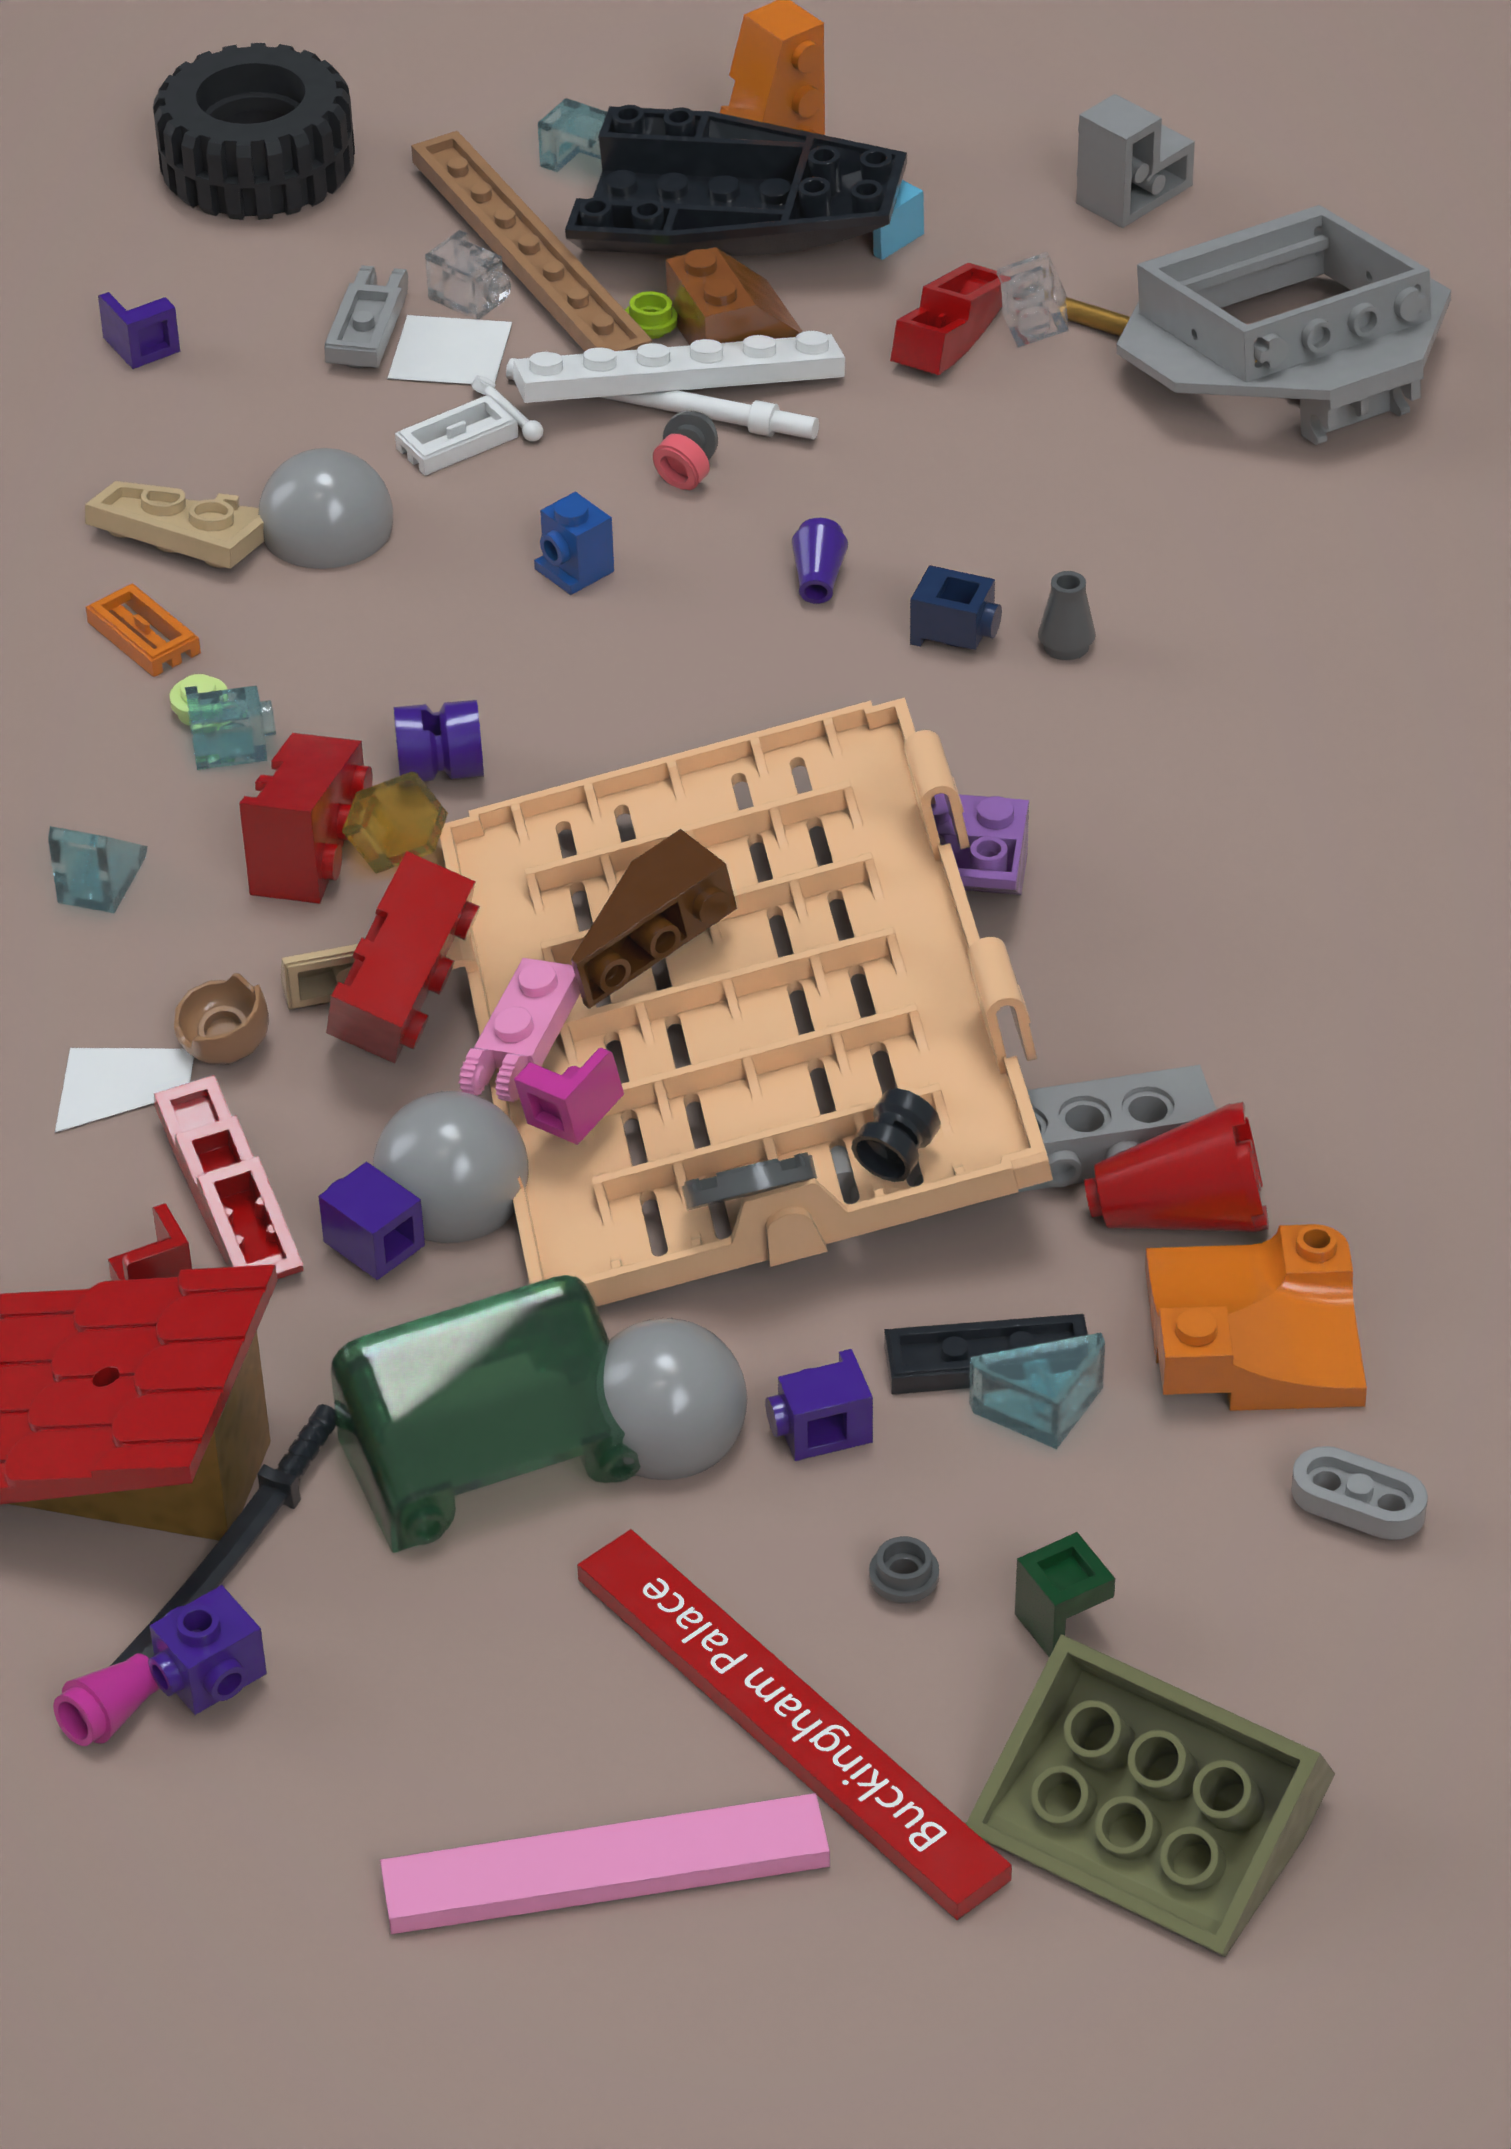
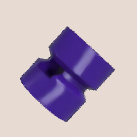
(439, 740)

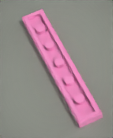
(604, 1863)

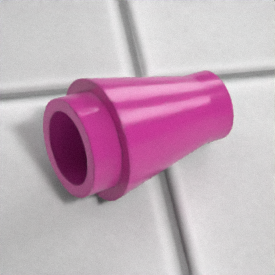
(103, 1700)

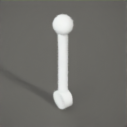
(531, 429)

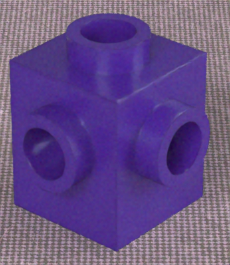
(206, 1650)

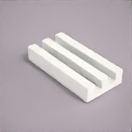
(456, 435)

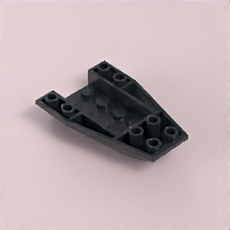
(729, 184)

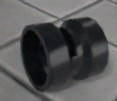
(892, 1140)

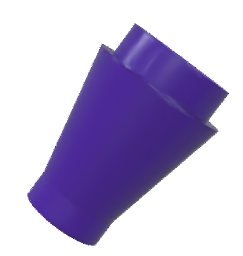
(818, 556)

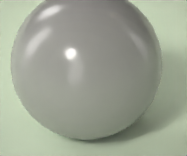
(325, 509)
(458, 1160)
(674, 1396)

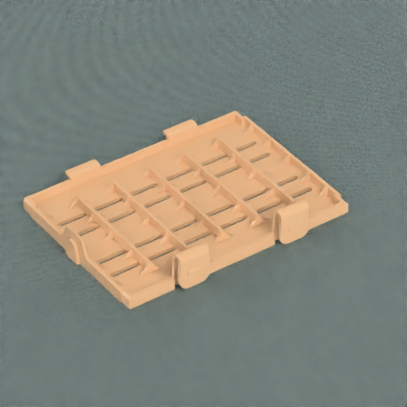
(731, 992)

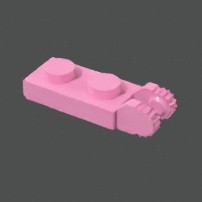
(521, 1026)

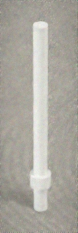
(760, 417)

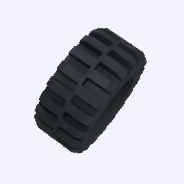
(254, 131)

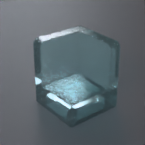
(567, 131)

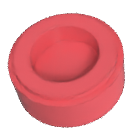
(681, 462)

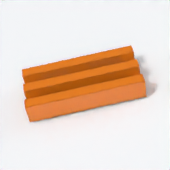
(133, 632)

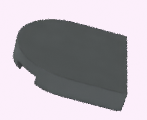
(748, 1180)

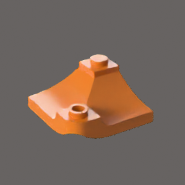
(1259, 1321)

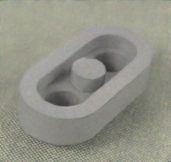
(1359, 1492)

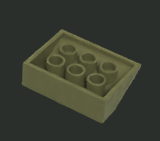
(1149, 1796)

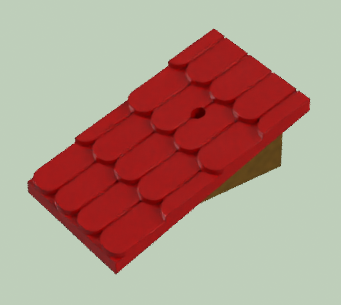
(136, 1399)

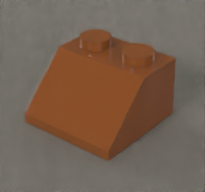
(724, 299)

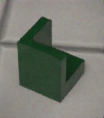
(1058, 1585)

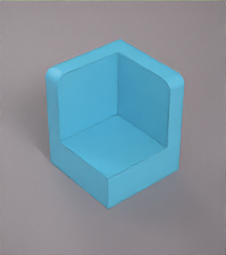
(905, 223)

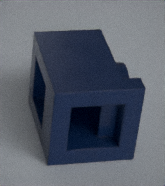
(953, 608)

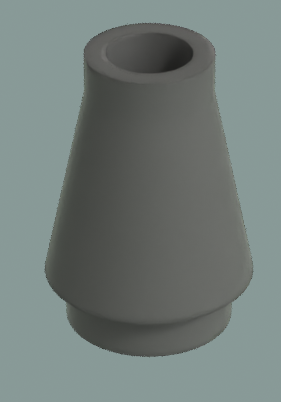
(1067, 619)

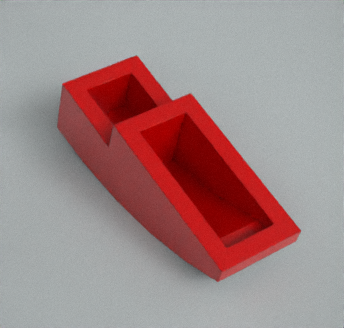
(949, 319)

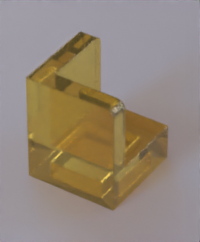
(393, 820)

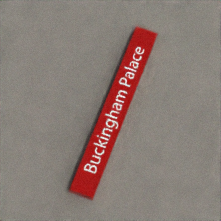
(796, 1725)

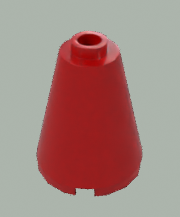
(1184, 1179)

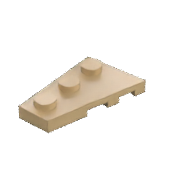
(161, 516)

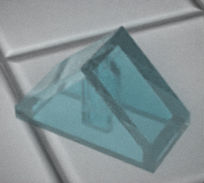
(92, 868)
(1039, 1386)

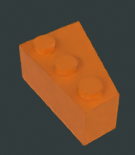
(780, 68)

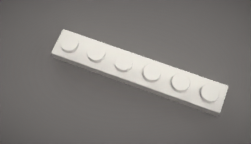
(664, 368)

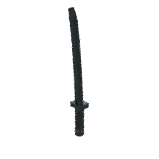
(275, 1489)

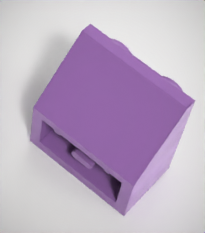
(996, 839)

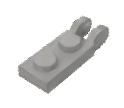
(366, 319)

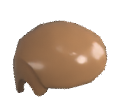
(222, 1020)

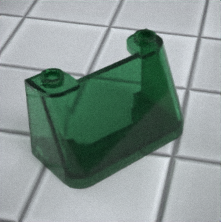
(475, 1403)

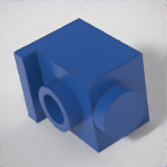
(575, 543)

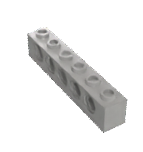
(1091, 1122)

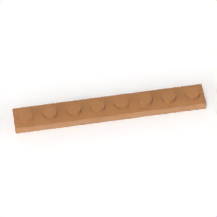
(526, 245)

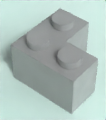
(1129, 161)

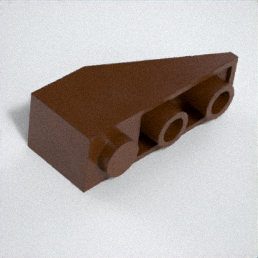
(652, 912)

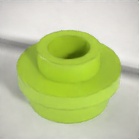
(653, 313)

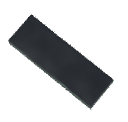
(940, 1354)

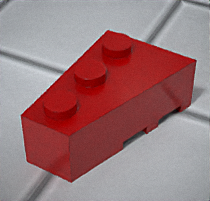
(299, 816)
(402, 958)

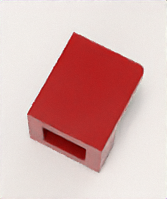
(156, 1259)

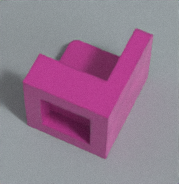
(573, 1101)

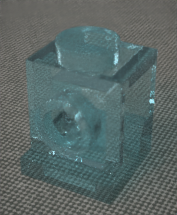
(229, 726)

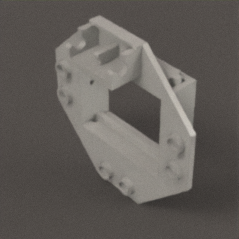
(1335, 355)

